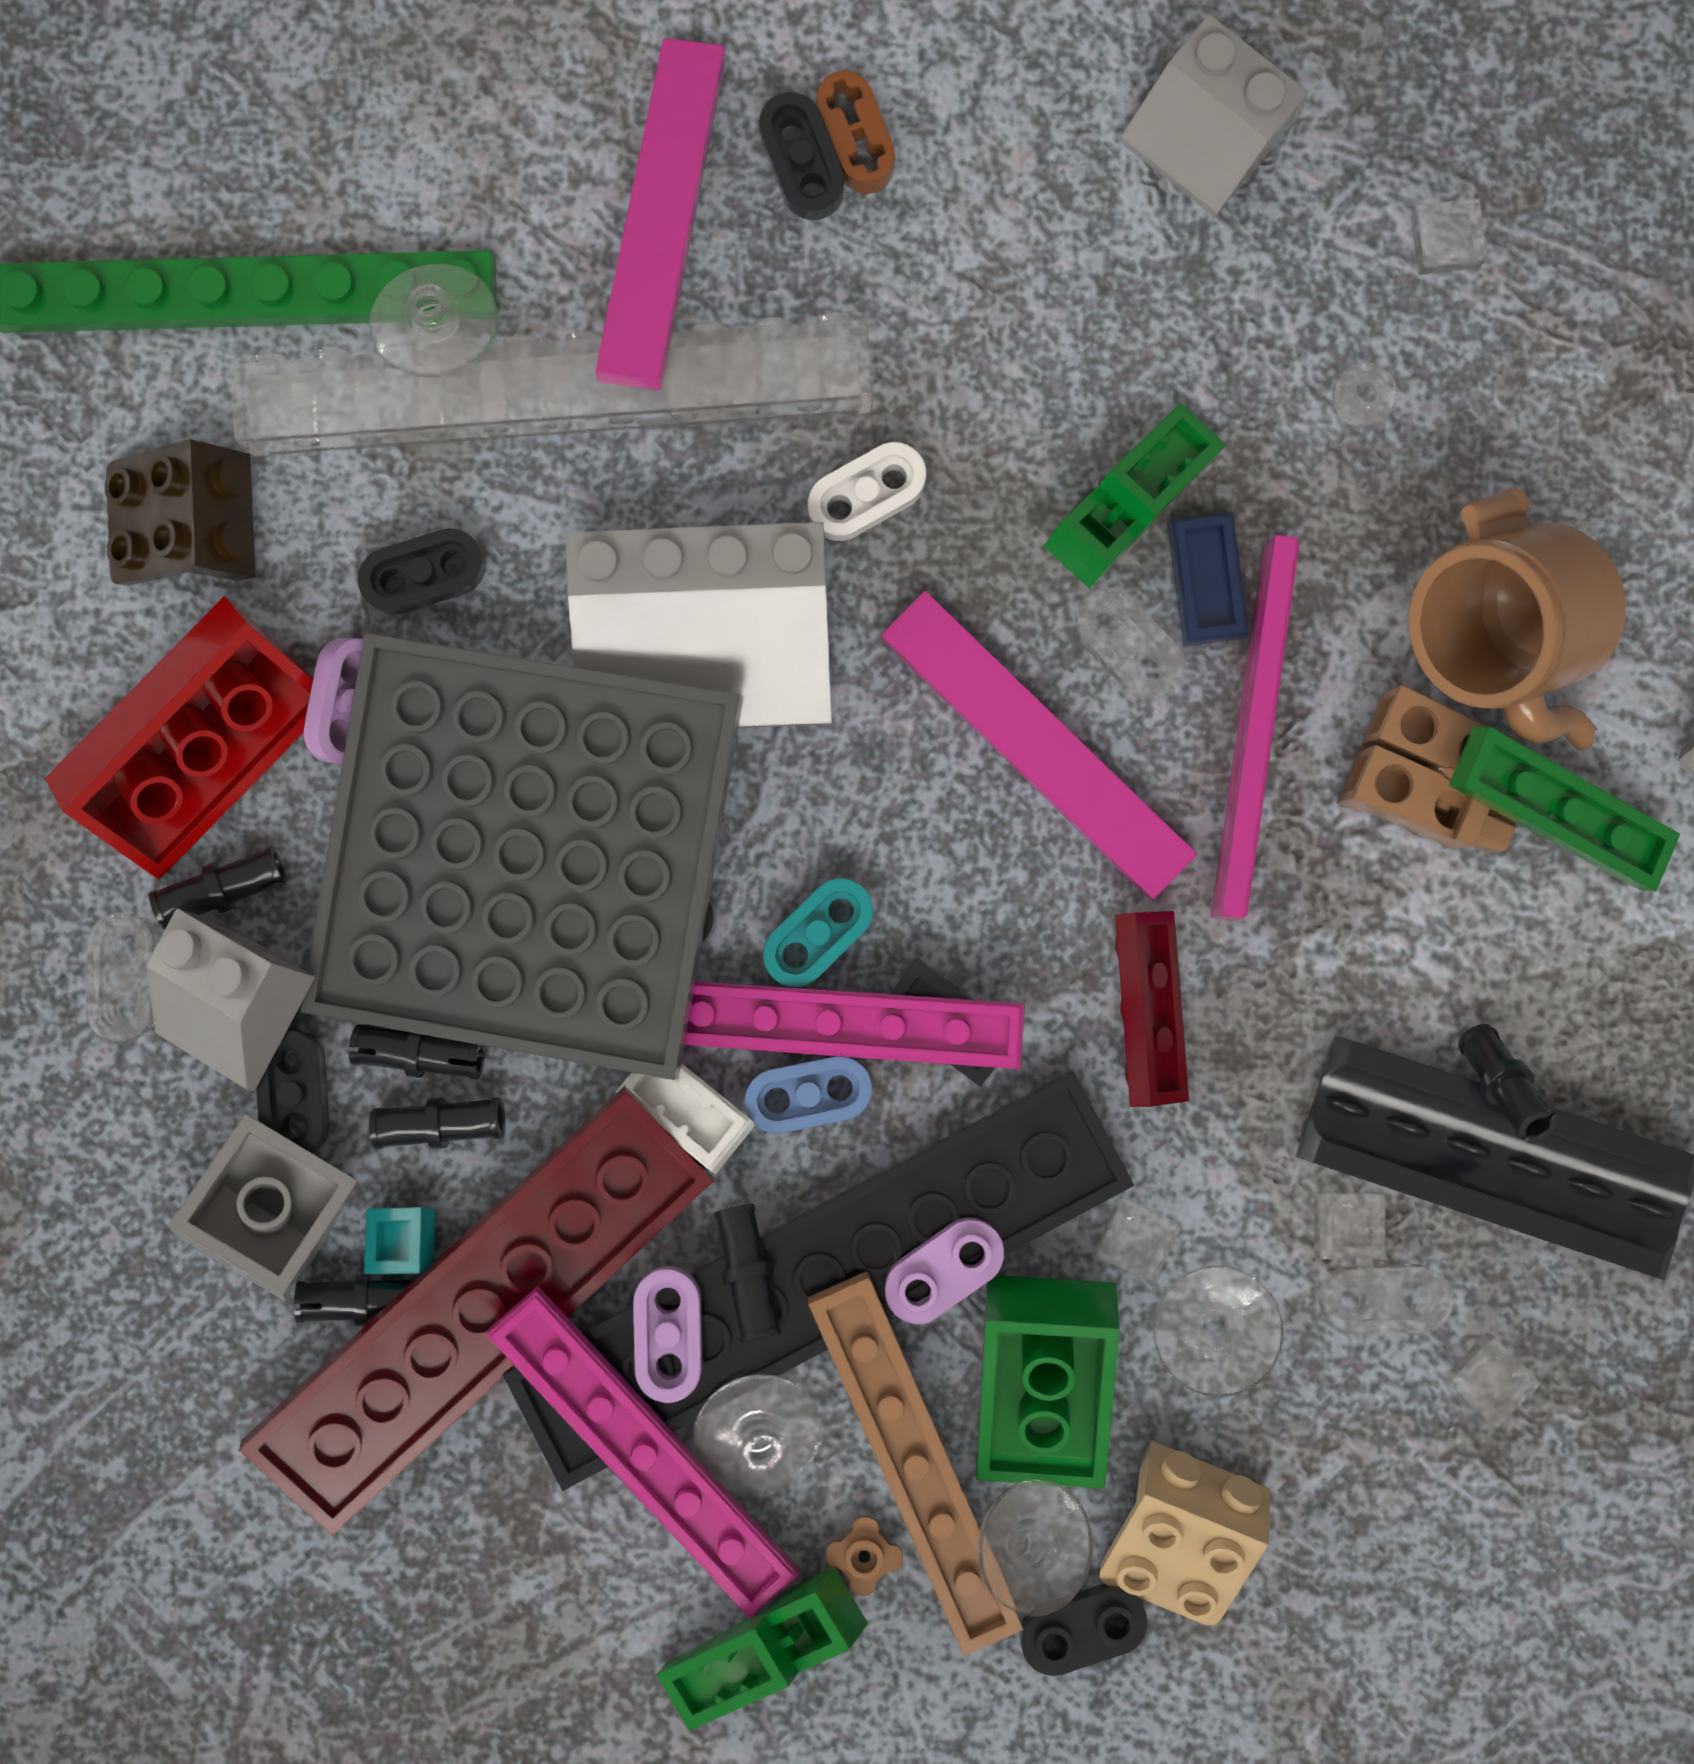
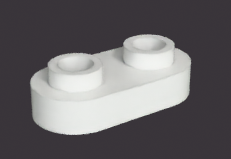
(863, 489)

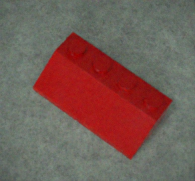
(186, 740)

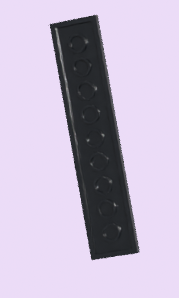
(1013, 1168)

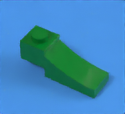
(1134, 495)
(764, 1652)

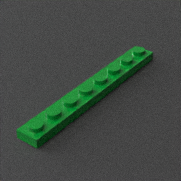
(210, 290)

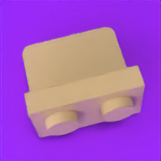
(1189, 1535)

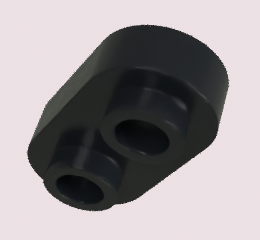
(801, 160)
(423, 568)
(303, 1092)
(1084, 1632)

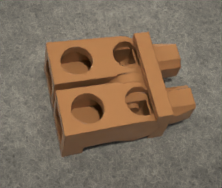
(1409, 769)

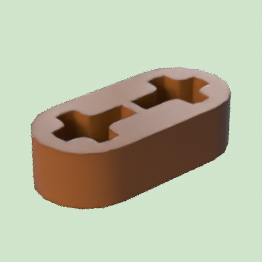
(868, 127)

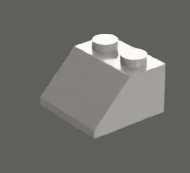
(1213, 115)
(222, 996)
(263, 1207)

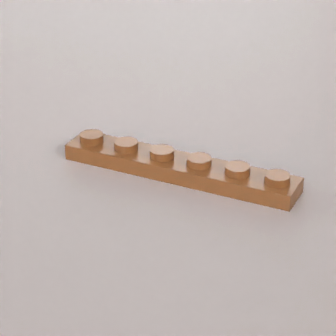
(911, 1458)

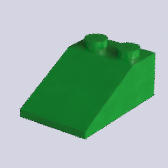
(1047, 1380)

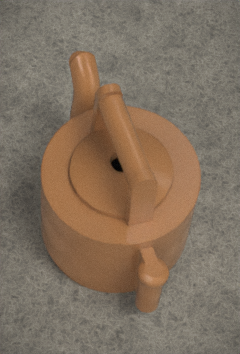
(1518, 617)

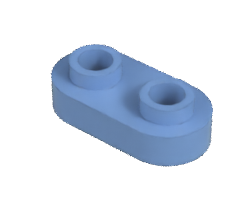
(808, 1094)

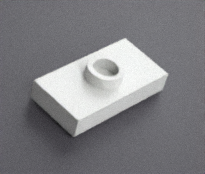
(693, 1115)

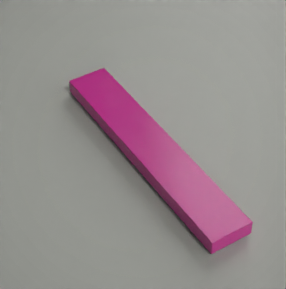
(661, 215)
(1255, 729)
(1038, 746)
(857, 1024)
(643, 1452)

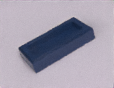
(1208, 579)

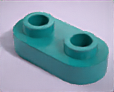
(818, 932)

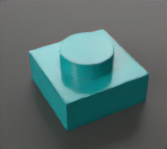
(399, 1240)

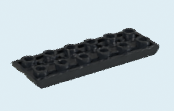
(1453, 1148)

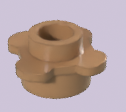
(864, 1536)

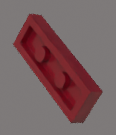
(1151, 1008)

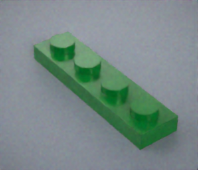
(1564, 808)

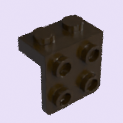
(180, 513)

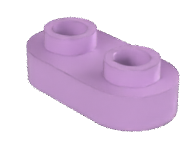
(332, 699)
(940, 1266)
(667, 1332)

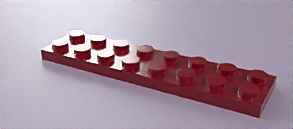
(429, 1347)

